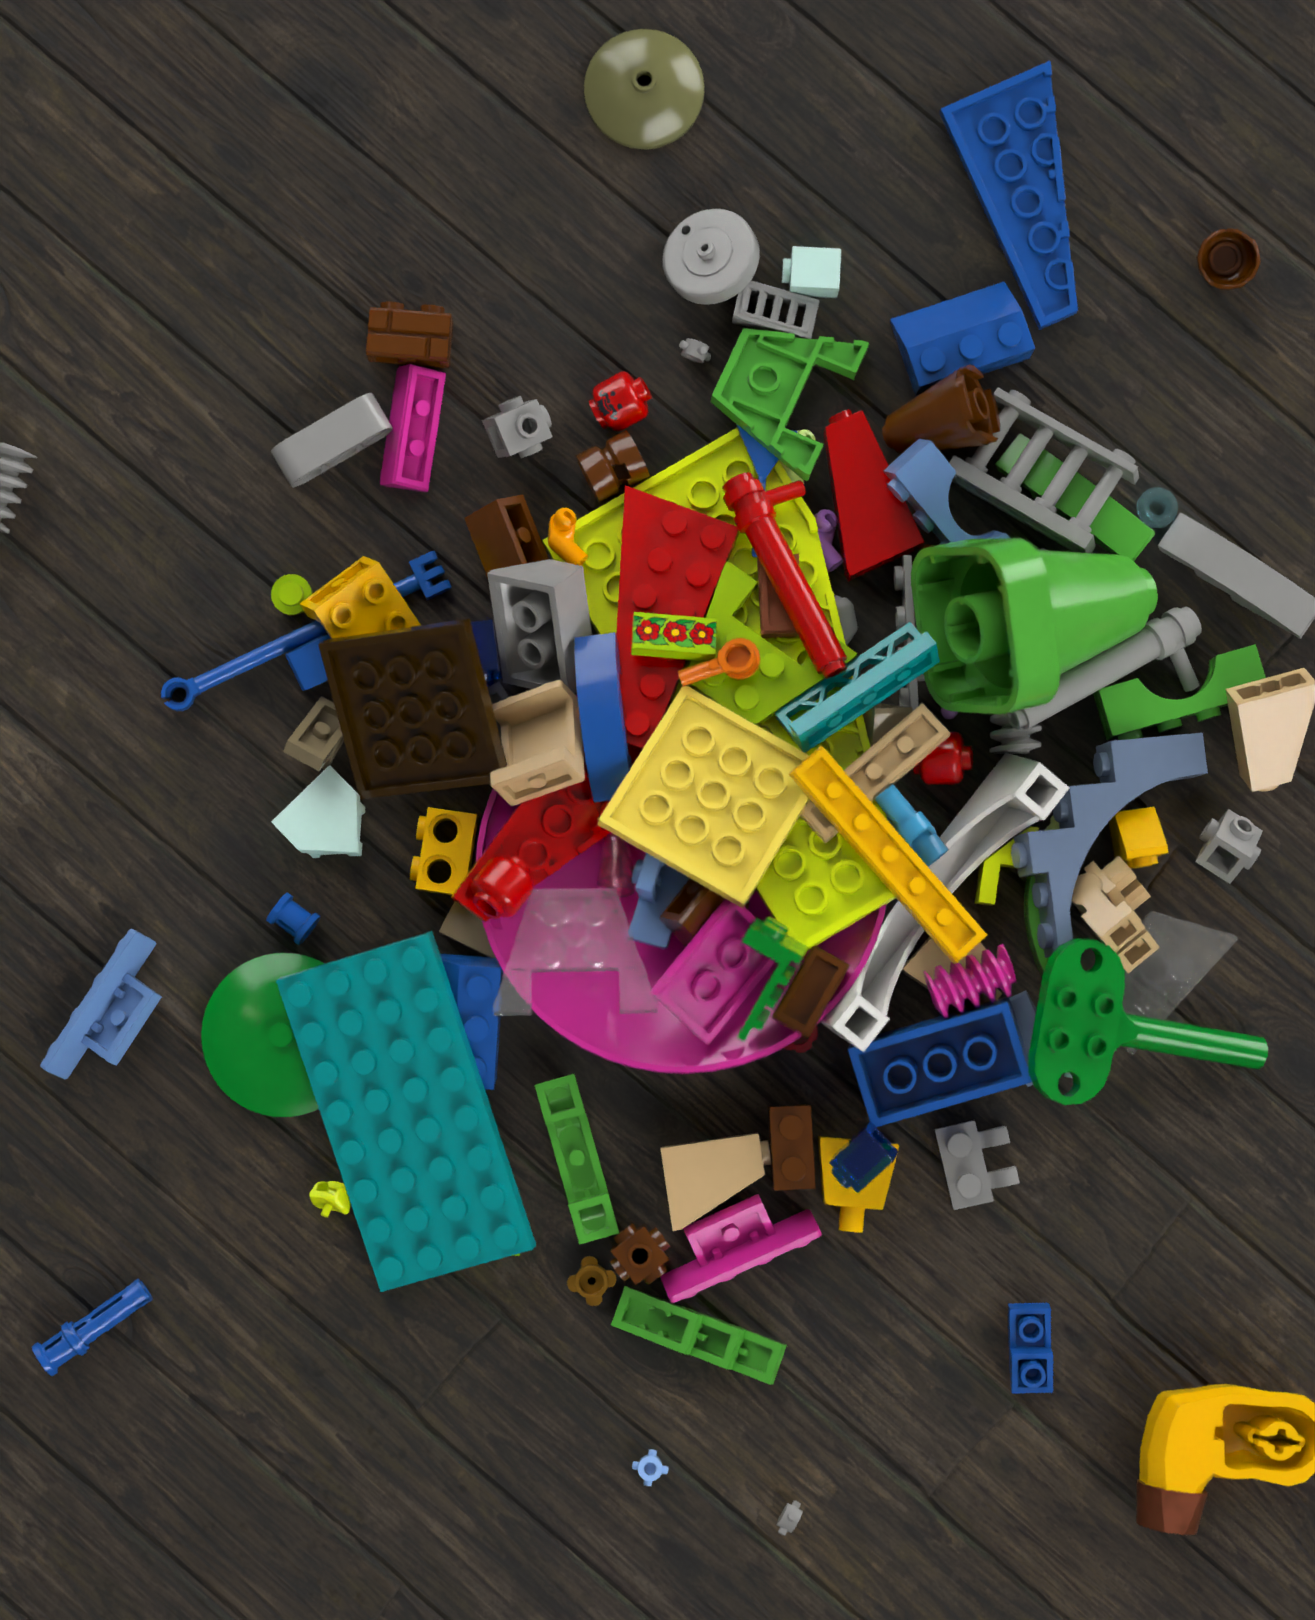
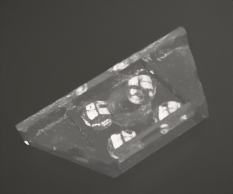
(1175, 968)

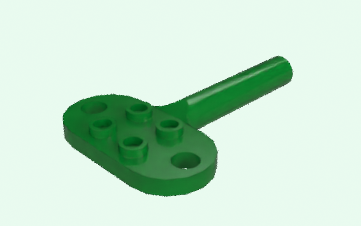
(1084, 1023)

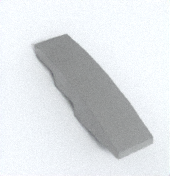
(1240, 575)

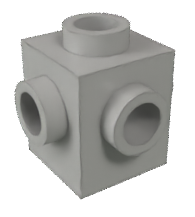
(518, 427)
(1229, 845)

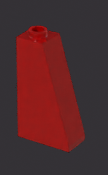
(870, 519)

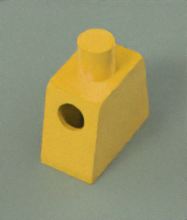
(851, 1204)

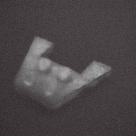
(574, 934)

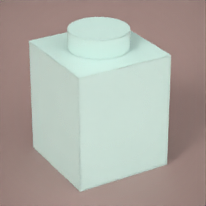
(813, 271)

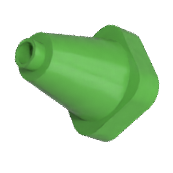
(1020, 618)

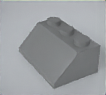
(536, 621)

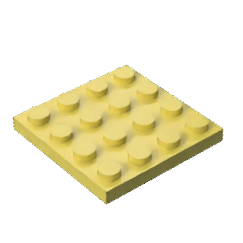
(709, 796)

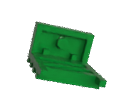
(771, 940)

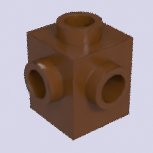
(642, 1237)

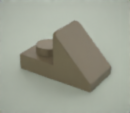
(317, 736)

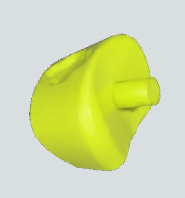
(329, 1197)

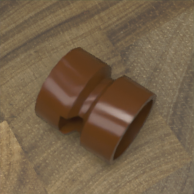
(598, 470)

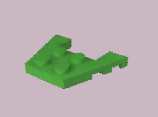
(766, 382)

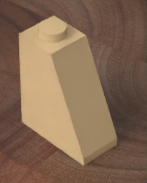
(1270, 726)
(709, 1173)

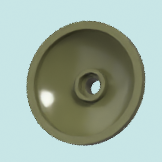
(644, 114)

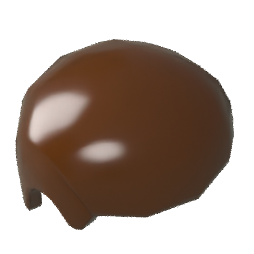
(1228, 259)

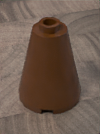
(948, 414)

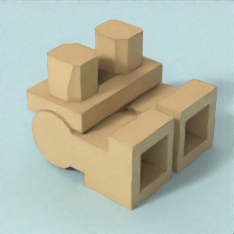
(1108, 906)

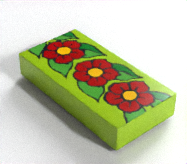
(673, 636)

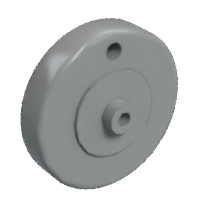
(711, 256)

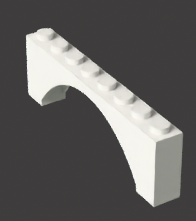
(1003, 805)

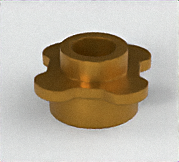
(580, 1284)

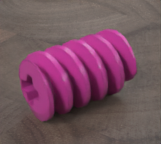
(972, 981)

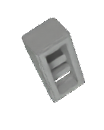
(764, 292)

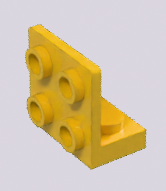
(359, 602)

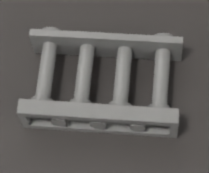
(1041, 512)

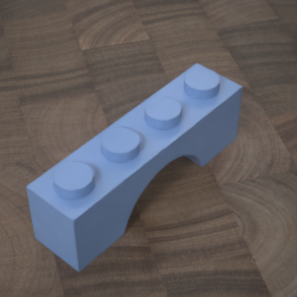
(924, 480)

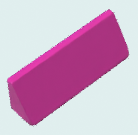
(415, 427)

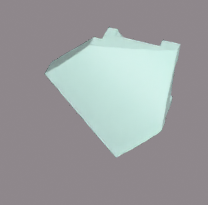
(324, 817)

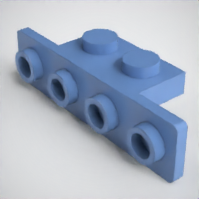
(656, 888)
(109, 1012)

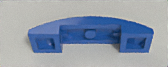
(601, 713)

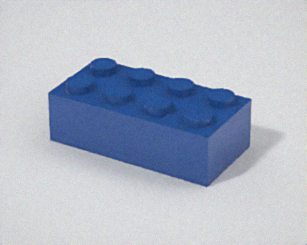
(941, 1062)

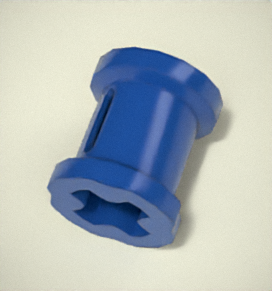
(293, 918)

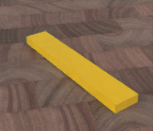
(887, 854)

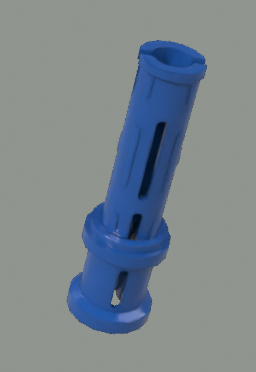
(77, 1336)

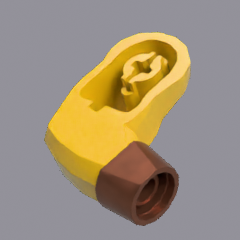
(1223, 1435)

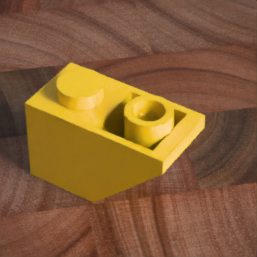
(1138, 837)

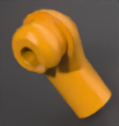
(561, 537)

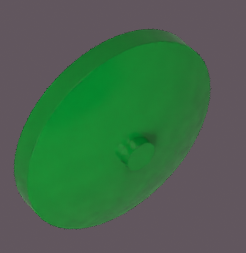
(252, 1040)

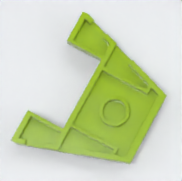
(778, 676)

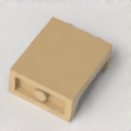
(539, 743)

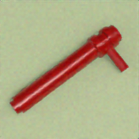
(757, 520)

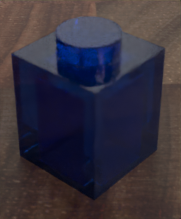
(862, 1158)

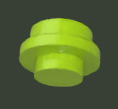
(289, 593)

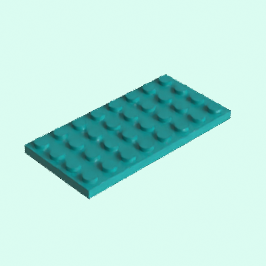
(406, 1112)

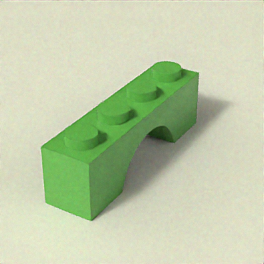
(1132, 707)

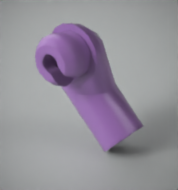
(826, 524)

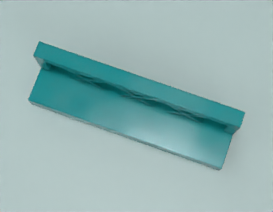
(862, 691)

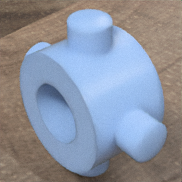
(650, 1467)

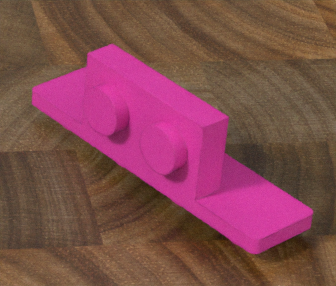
(734, 1243)

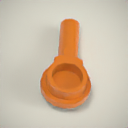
(736, 659)

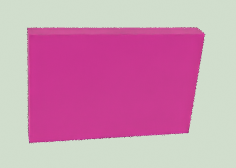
(713, 973)

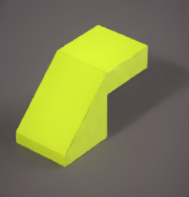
(990, 869)

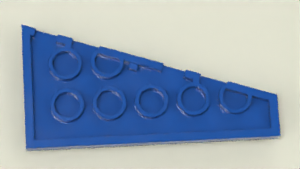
(1017, 172)

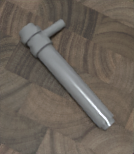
(1155, 641)

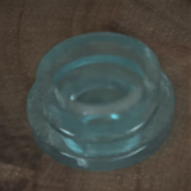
(1162, 496)

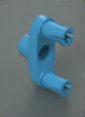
(911, 825)

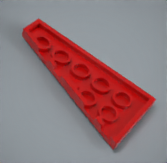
(666, 568)
(544, 834)

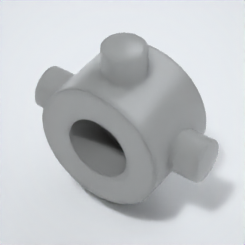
(695, 350)
(789, 1518)

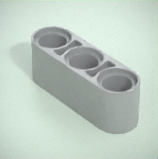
(331, 440)

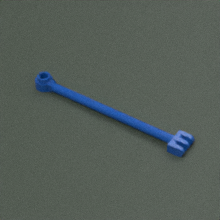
(194, 686)

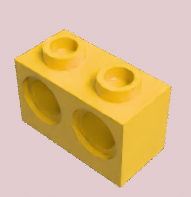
(457, 852)

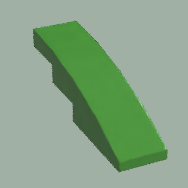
(1113, 526)
(698, 1335)

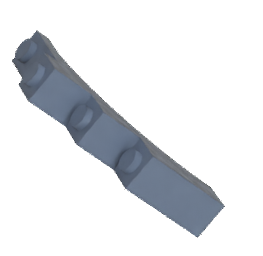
(1057, 855)

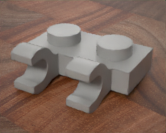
(965, 1166)

